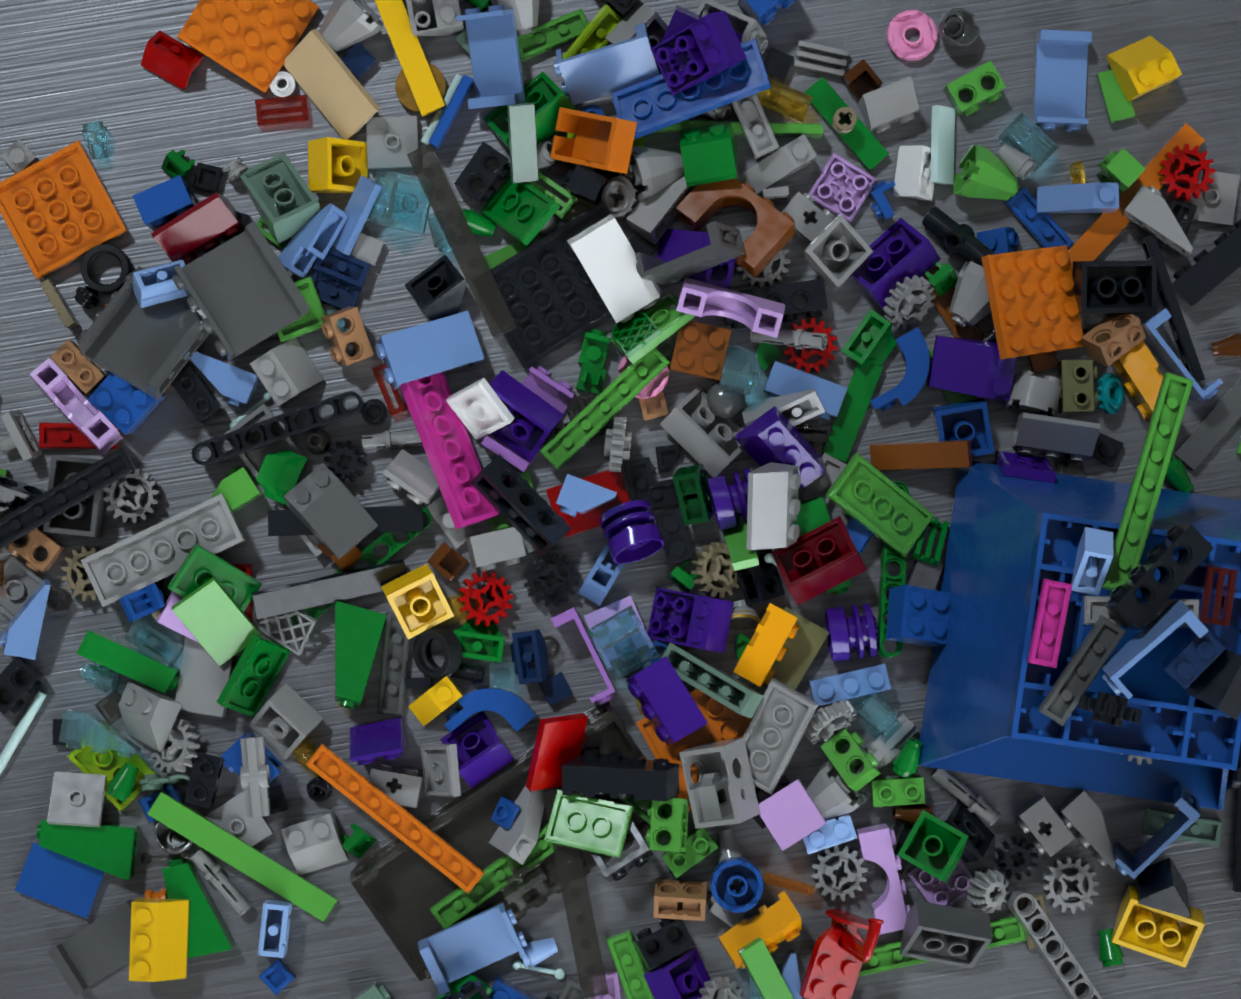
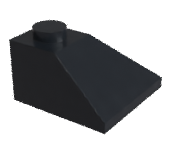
(438, 289)

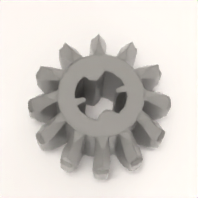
(987, 890)

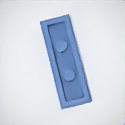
(358, 212)

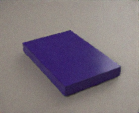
(1025, 466)

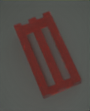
(282, 120)
(402, 407)
(1232, 574)

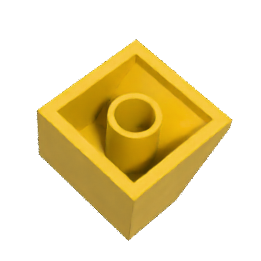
(1143, 67)
(336, 165)
(417, 601)

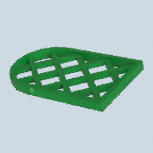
(635, 346)

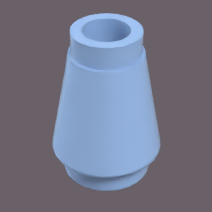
(538, 951)

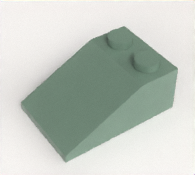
(280, 196)

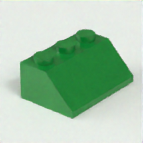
(546, 98)

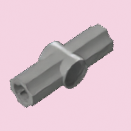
(888, 744)
(255, 776)

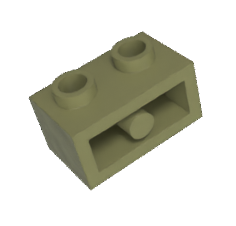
(1077, 386)

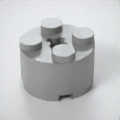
(1034, 394)

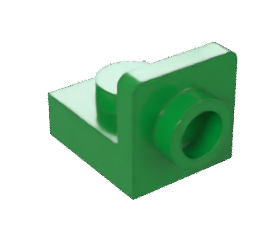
(594, 348)

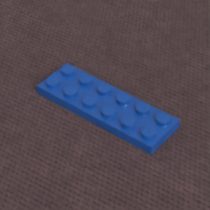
(655, 107)

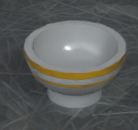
(743, 616)

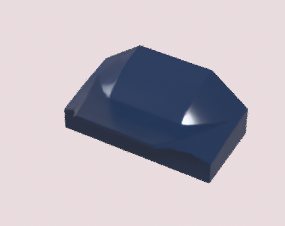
(530, 656)

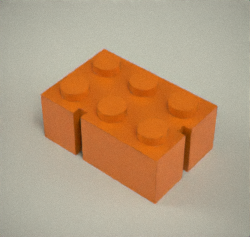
(598, 143)

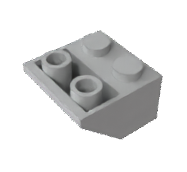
(434, 17)
(413, 476)

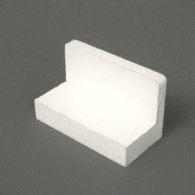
(913, 173)

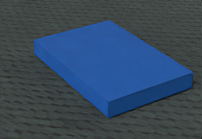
(59, 881)

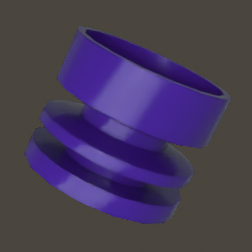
(729, 499)
(631, 532)
(851, 632)

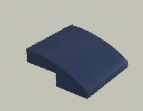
(339, 279)

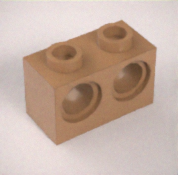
(353, 332)
(1113, 338)
(80, 369)
(36, 540)
(680, 899)

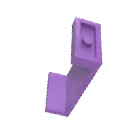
(554, 393)
(605, 694)

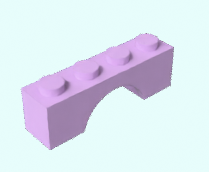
(708, 299)
(75, 406)
(876, 846)

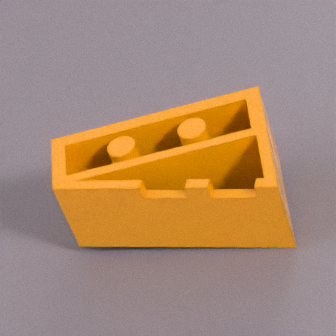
(1141, 378)
(767, 645)
(772, 925)

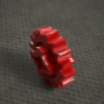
(1182, 163)
(801, 361)
(500, 603)

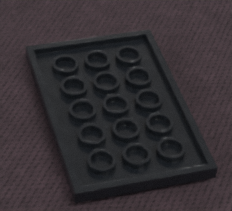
(550, 292)

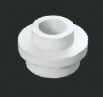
(288, 89)

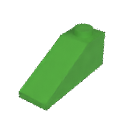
(238, 488)

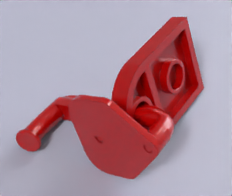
(839, 956)

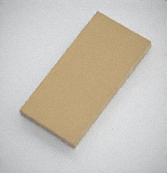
(330, 85)

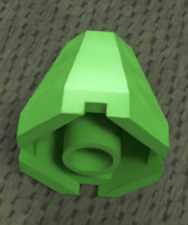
(984, 176)

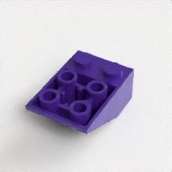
(698, 52)
(681, 242)
(690, 620)
(378, 739)

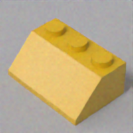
(1157, 931)
(158, 939)

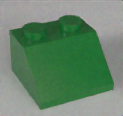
(709, 153)
(934, 846)

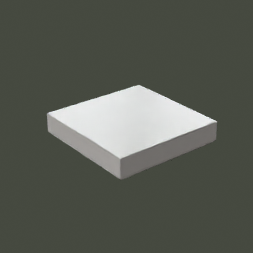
(480, 409)

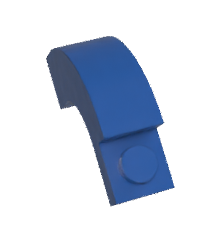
(917, 369)
(499, 700)

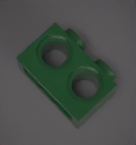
(693, 494)

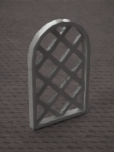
(306, 635)

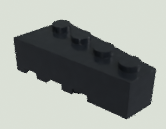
(1210, 267)
(620, 776)

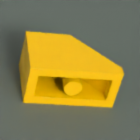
(436, 700)

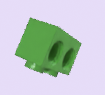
(972, 84)
(1120, 169)
(847, 762)
(897, 791)
(675, 825)
(698, 847)

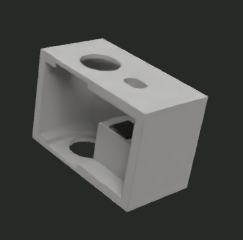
(724, 786)

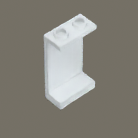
(612, 269)

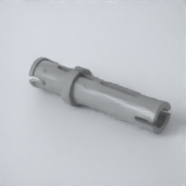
(799, 339)
(391, 440)
(966, 795)
(240, 906)

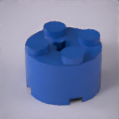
(730, 898)

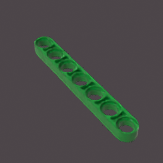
(369, 557)
(888, 581)

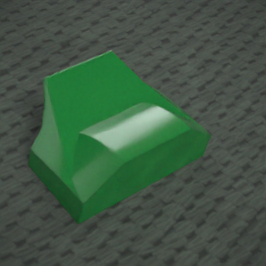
(871, 341)
(281, 473)
(481, 641)

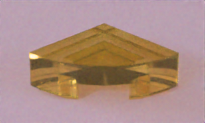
(1077, 172)

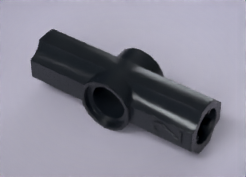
(956, 237)

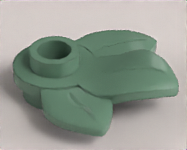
(154, 783)

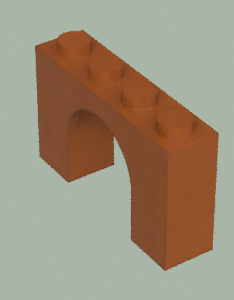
(772, 227)

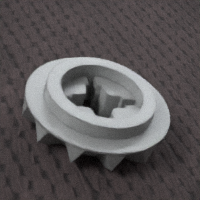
(616, 186)

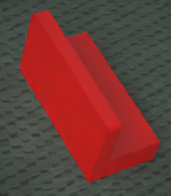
(170, 59)

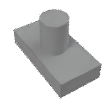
(19, 437)
(442, 516)

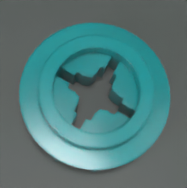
(1110, 393)

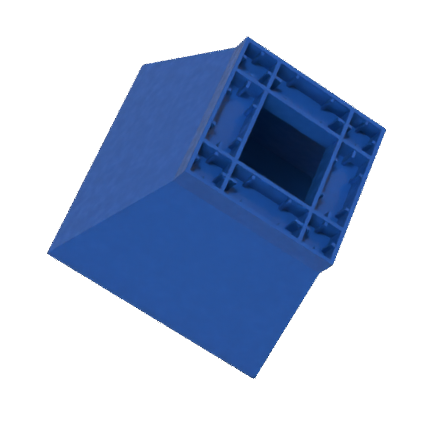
(987, 696)

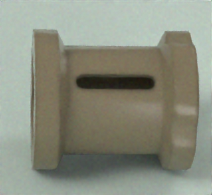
(843, 112)

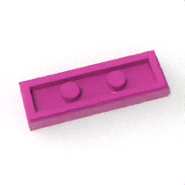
(1049, 623)

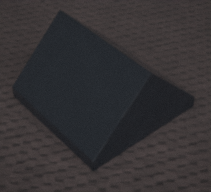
(1220, 684)
(971, 825)
(1163, 888)

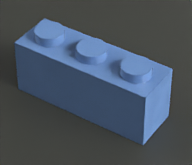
(788, 380)
(849, 684)

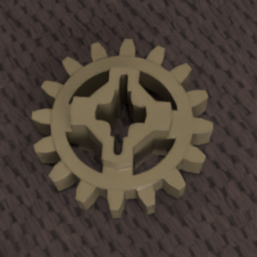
(715, 570)
(82, 582)

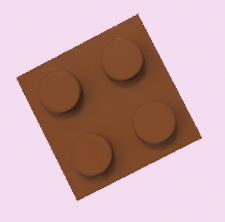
(700, 351)

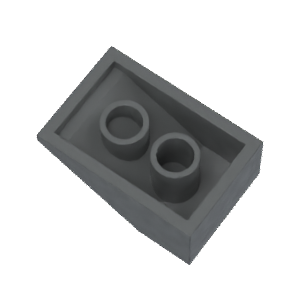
(330, 511)

